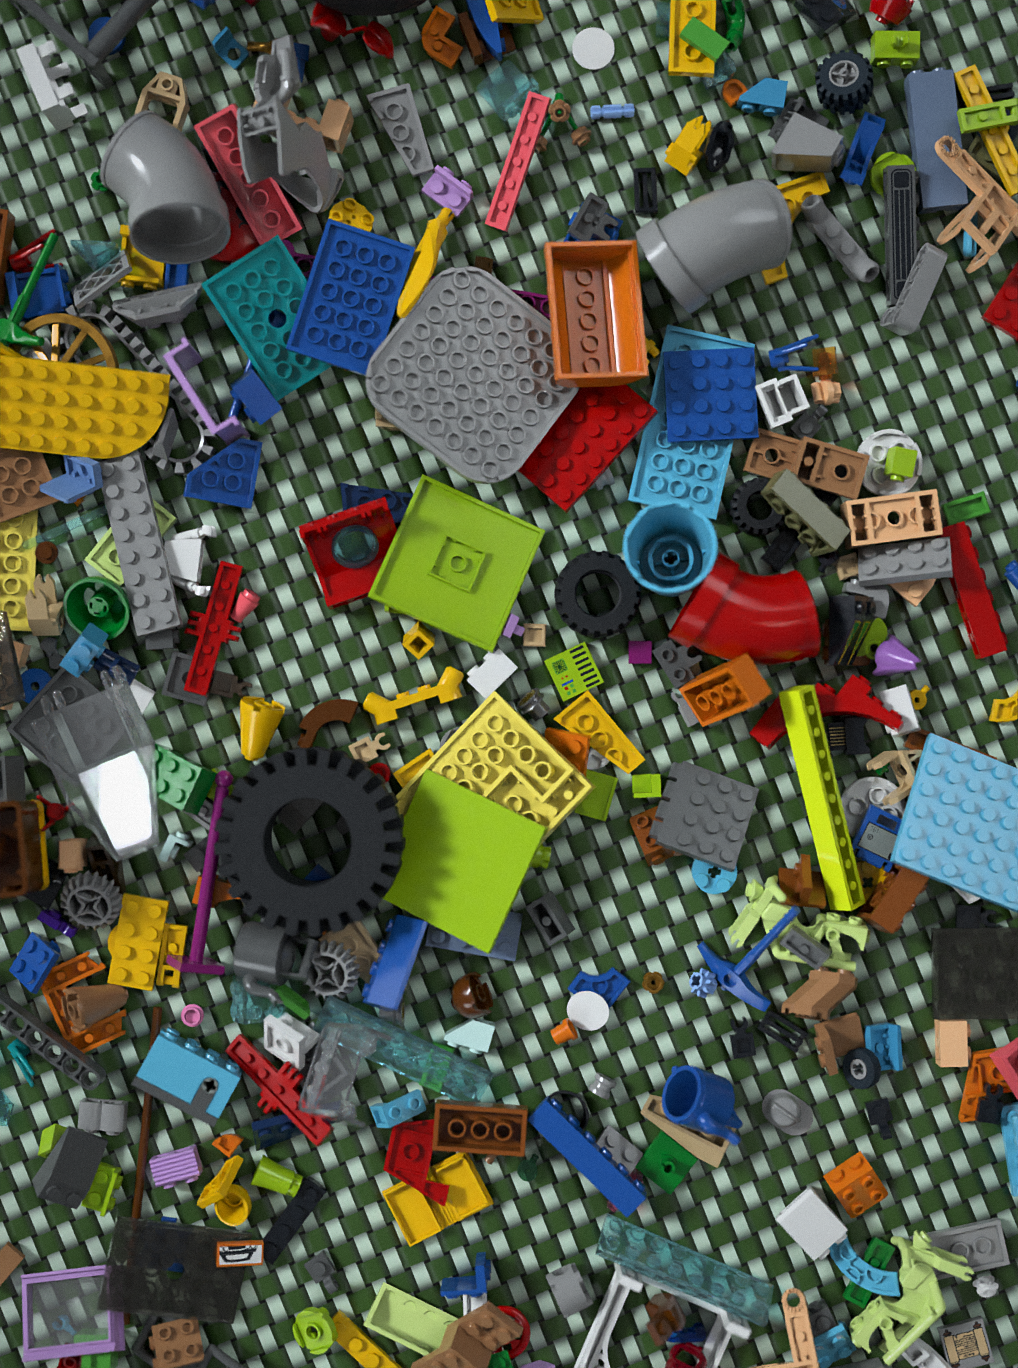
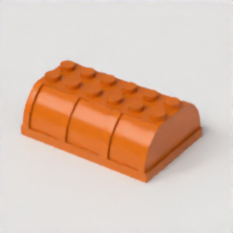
(595, 313)

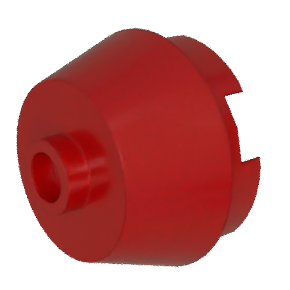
(890, 10)

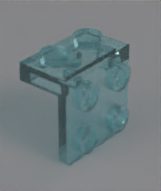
(506, 90)
(249, 1008)

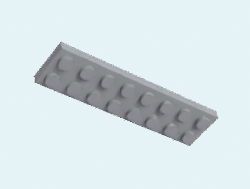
(139, 544)

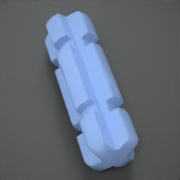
(612, 111)

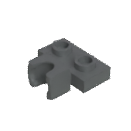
(591, 220)
(676, 662)

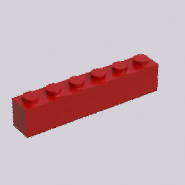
(972, 594)

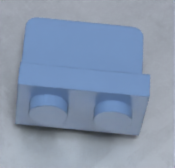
(81, 479)

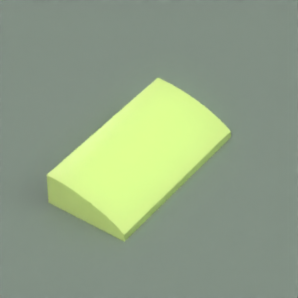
(407, 1320)

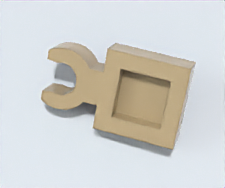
(366, 749)

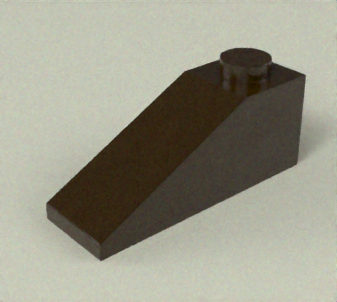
(105, 864)

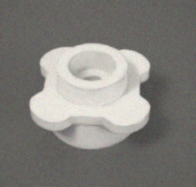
(986, 1286)

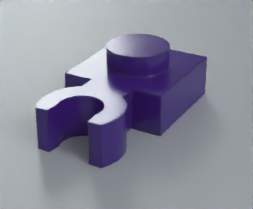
(54, 920)

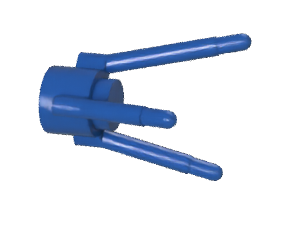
(779, 356)

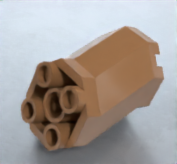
(820, 994)

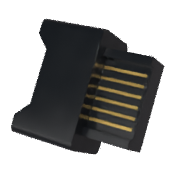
(847, 735)

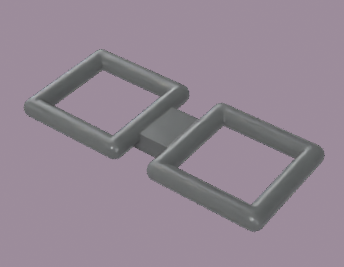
(212, 1350)

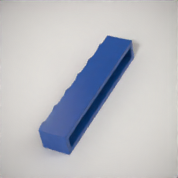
(588, 1156)

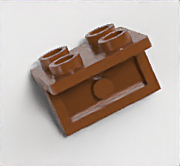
(802, 885)

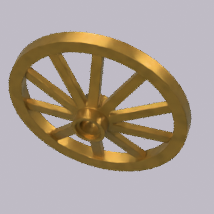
(86, 327)

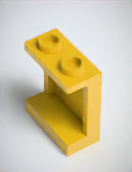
(145, 271)

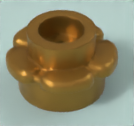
(653, 988)

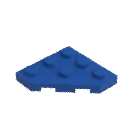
(227, 476)

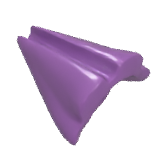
(894, 658)

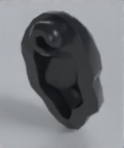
(718, 146)

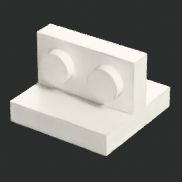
(288, 1039)

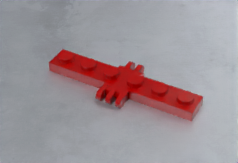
(213, 628)
(278, 1088)

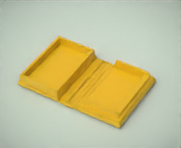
(422, 1216)

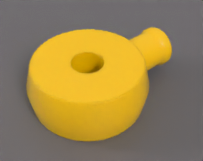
(920, 695)

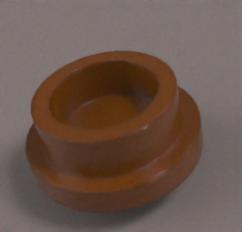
(46, 552)

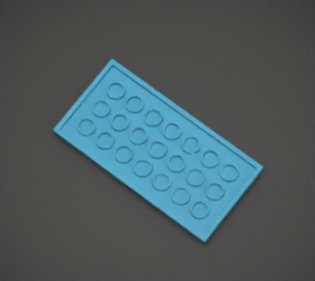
(686, 469)

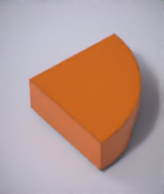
(227, 1143)

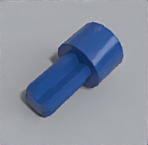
(302, 56)

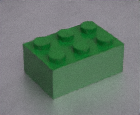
(181, 780)

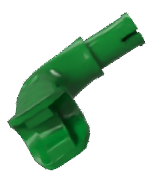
(735, 22)

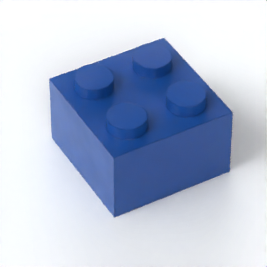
(255, 396)

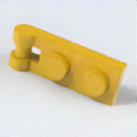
(174, 944)

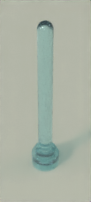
(68, 526)

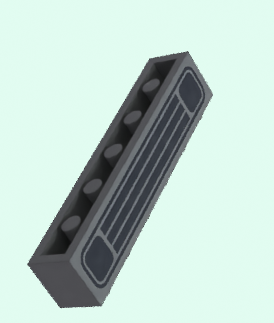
(899, 227)

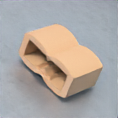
(72, 854)

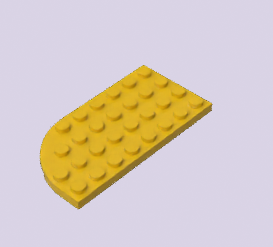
(78, 407)

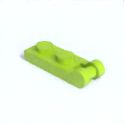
(988, 116)

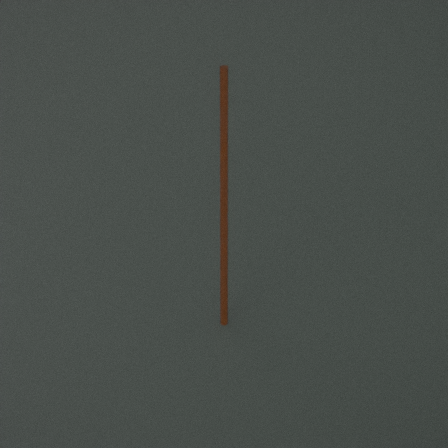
(144, 1135)

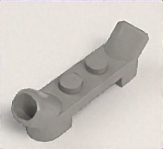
(837, 239)

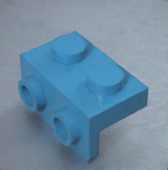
(885, 1042)

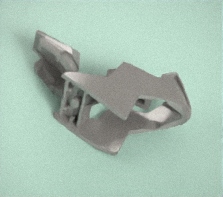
(297, 144)

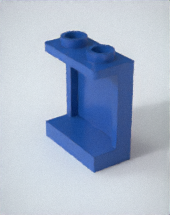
(48, 296)

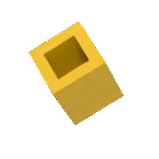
(418, 640)

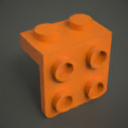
(856, 1185)

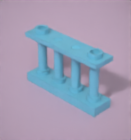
(1009, 1128)

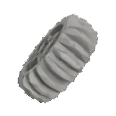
(91, 911)
(340, 984)

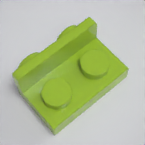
(103, 1188)

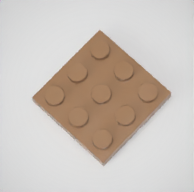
(20, 481)

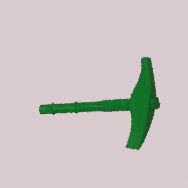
(9, 328)

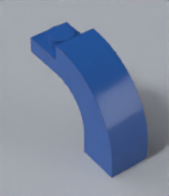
(862, 148)

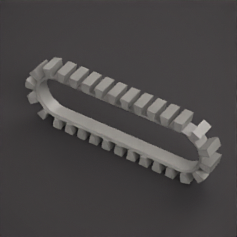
(155, 366)

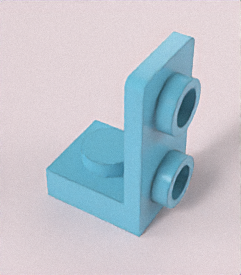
(398, 1110)

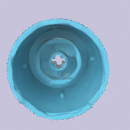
(665, 532)

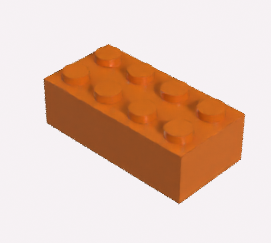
(725, 690)

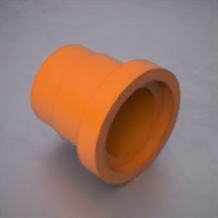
(564, 1032)

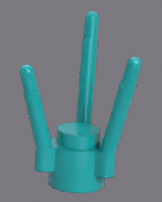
(19, 1051)

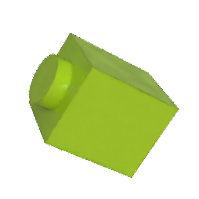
(900, 463)

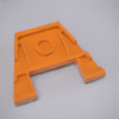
(980, 1071)

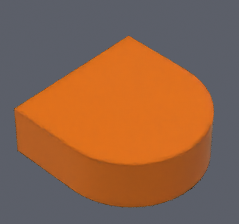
(732, 90)

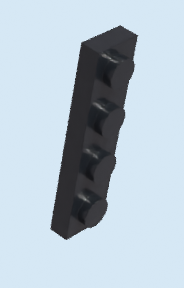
(292, 1219)

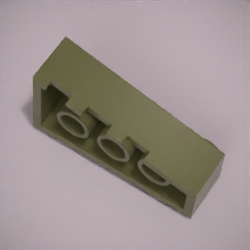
(805, 513)

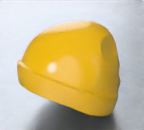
(234, 1206)

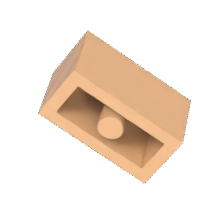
(952, 1043)

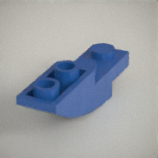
(486, 29)

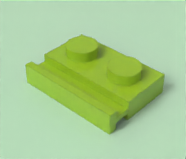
(599, 800)

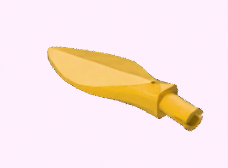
(424, 262)

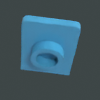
(224, 42)

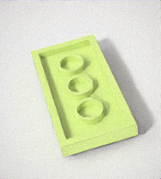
(105, 556)

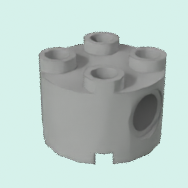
(569, 1289)

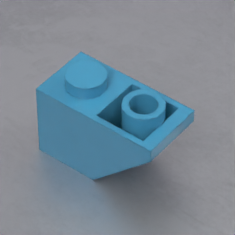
(765, 97)

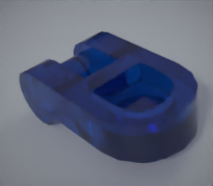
(689, 1334)

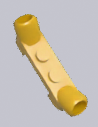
(386, 710)

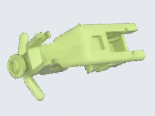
(771, 912)
(921, 1298)

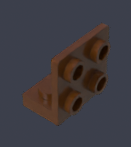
(475, 45)

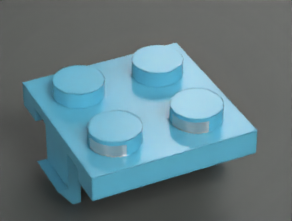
(833, 1345)

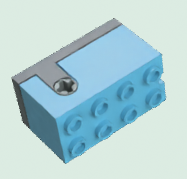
(181, 1073)

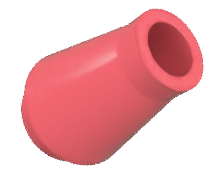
(244, 605)

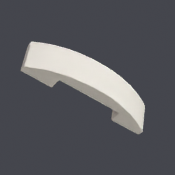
(924, 1356)

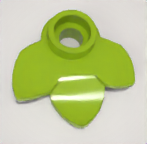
(876, 635)

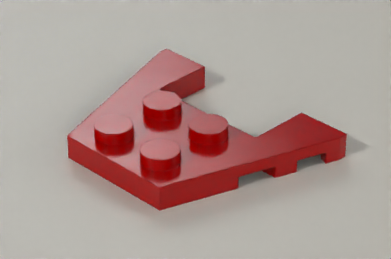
(410, 1158)

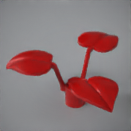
(334, 25)

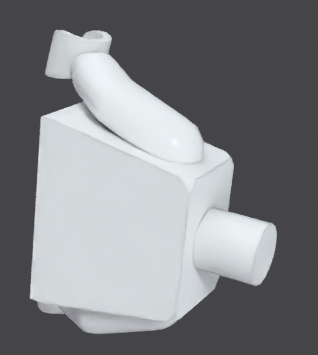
(186, 556)

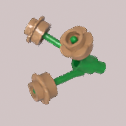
(561, 112)

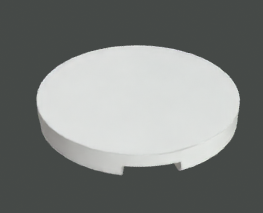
(877, 448)
(869, 790)

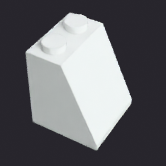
(812, 1224)

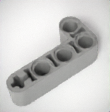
(916, 293)

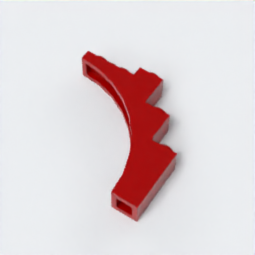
(851, 700)

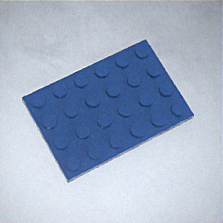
(350, 297)

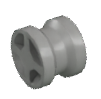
(604, 479)
(602, 1085)

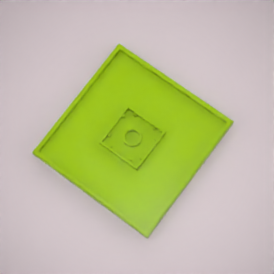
(456, 563)
(463, 860)

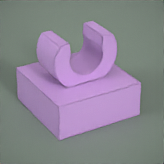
(512, 627)

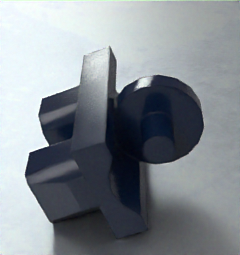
(109, 659)

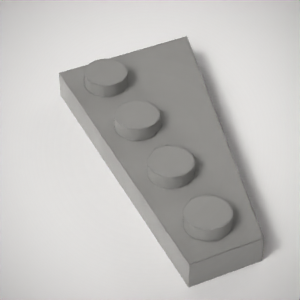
(402, 123)

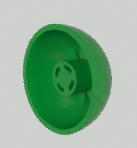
(108, 613)

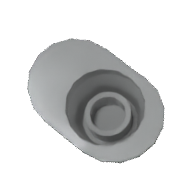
(787, 1112)

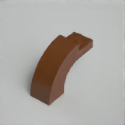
(323, 713)
(665, 1317)

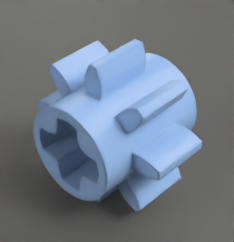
(703, 983)

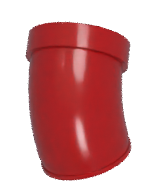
(749, 614)

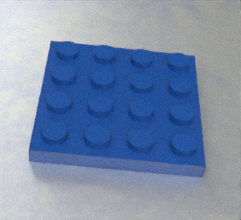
(710, 395)

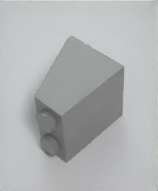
(807, 147)

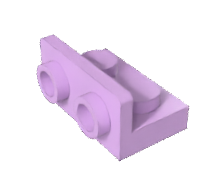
(448, 191)

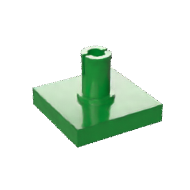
(666, 1162)

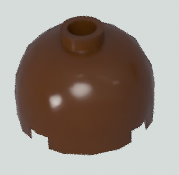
(471, 997)

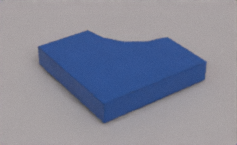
(607, 985)

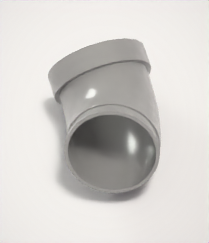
(169, 191)
(718, 240)

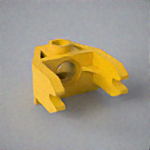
(685, 151)

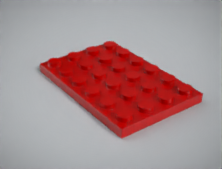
(586, 441)

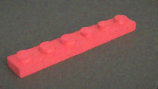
(518, 161)

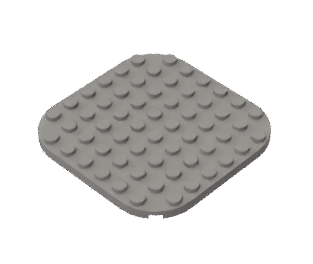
(470, 375)

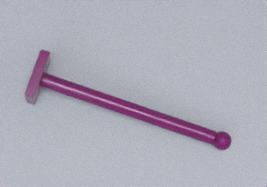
(196, 961)

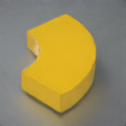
(1005, 709)

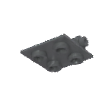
(798, 106)

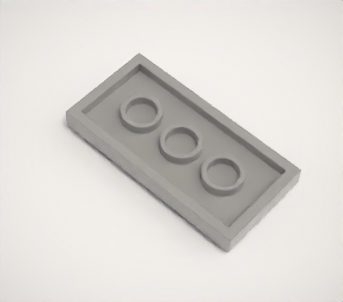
(905, 562)
(978, 1242)

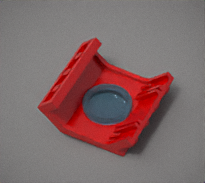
(349, 550)

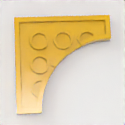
(794, 194)

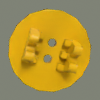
(347, 210)

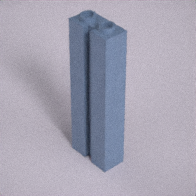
(931, 115)

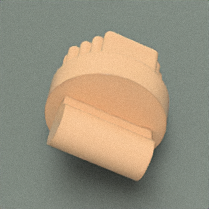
(826, 392)

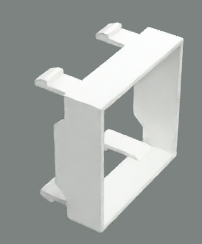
(43, 82)

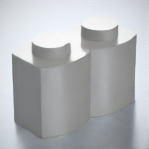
(102, 1115)

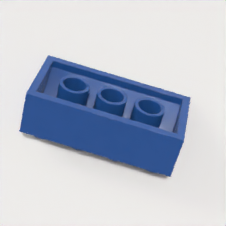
(394, 962)

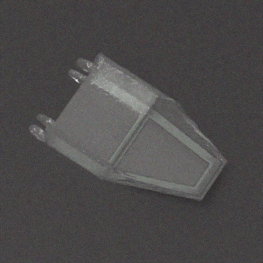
(104, 764)

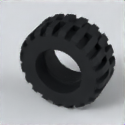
(567, 603)

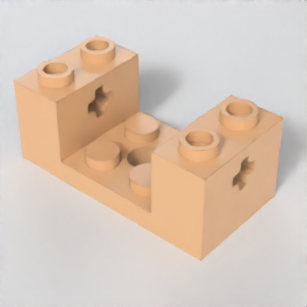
(334, 124)
(869, 518)

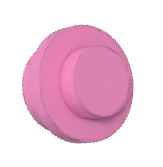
(192, 1015)

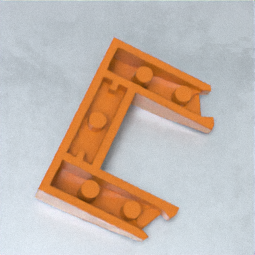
(58, 980)

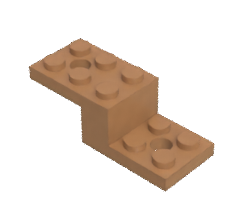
(810, 460)
(472, 1339)

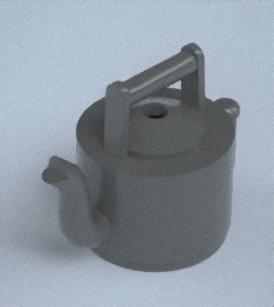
(268, 958)

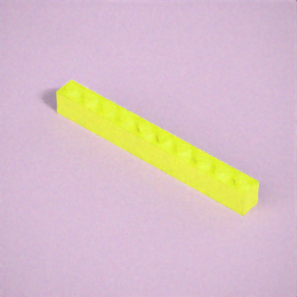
(822, 797)

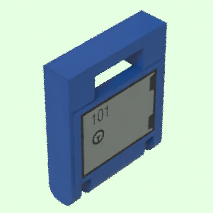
(875, 840)

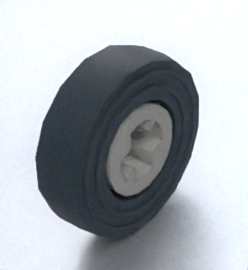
(870, 1064)

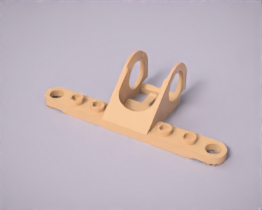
(990, 203)
(799, 1334)

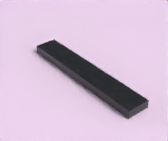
(787, 540)

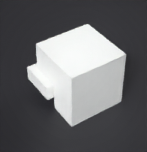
(782, 400)

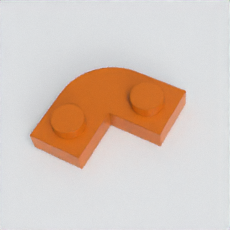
(435, 39)

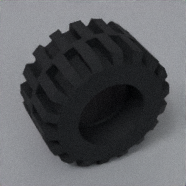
(742, 517)

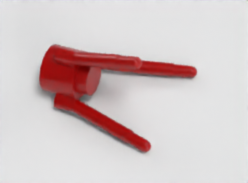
(21, 258)
(54, 812)

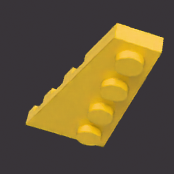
(589, 718)

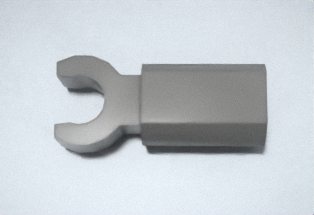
(686, 712)

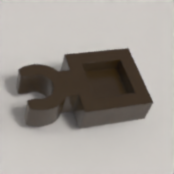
(226, 684)

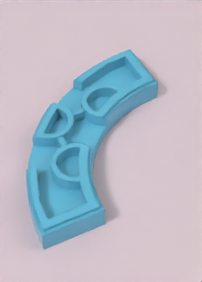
(861, 1272)

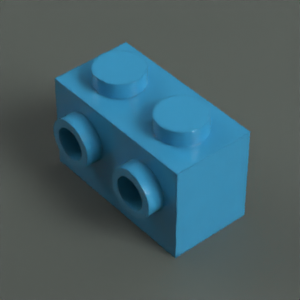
(84, 649)

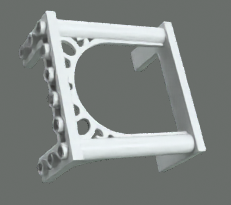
(611, 1306)

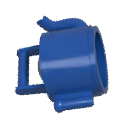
(701, 1102)

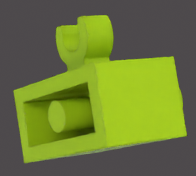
(895, 48)

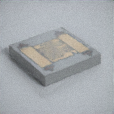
(966, 1343)

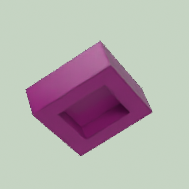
(639, 652)

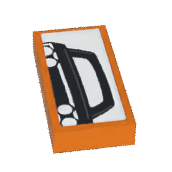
(239, 1253)

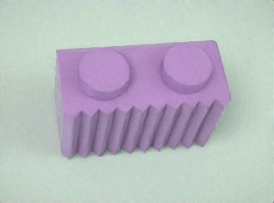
(176, 1166)

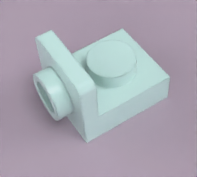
(170, 848)

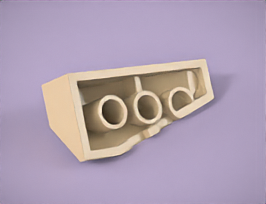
(703, 1146)

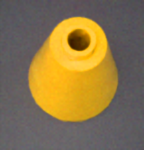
(258, 725)

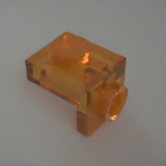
(826, 361)

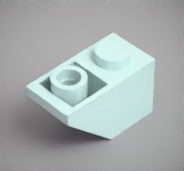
(473, 1034)

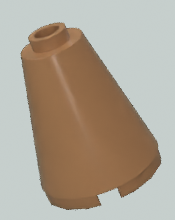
(91, 1003)

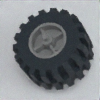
(844, 82)

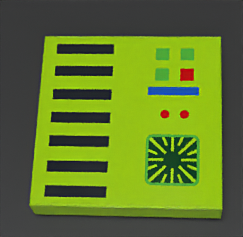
(573, 671)

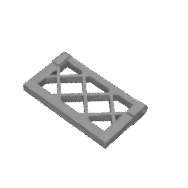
(84, 293)

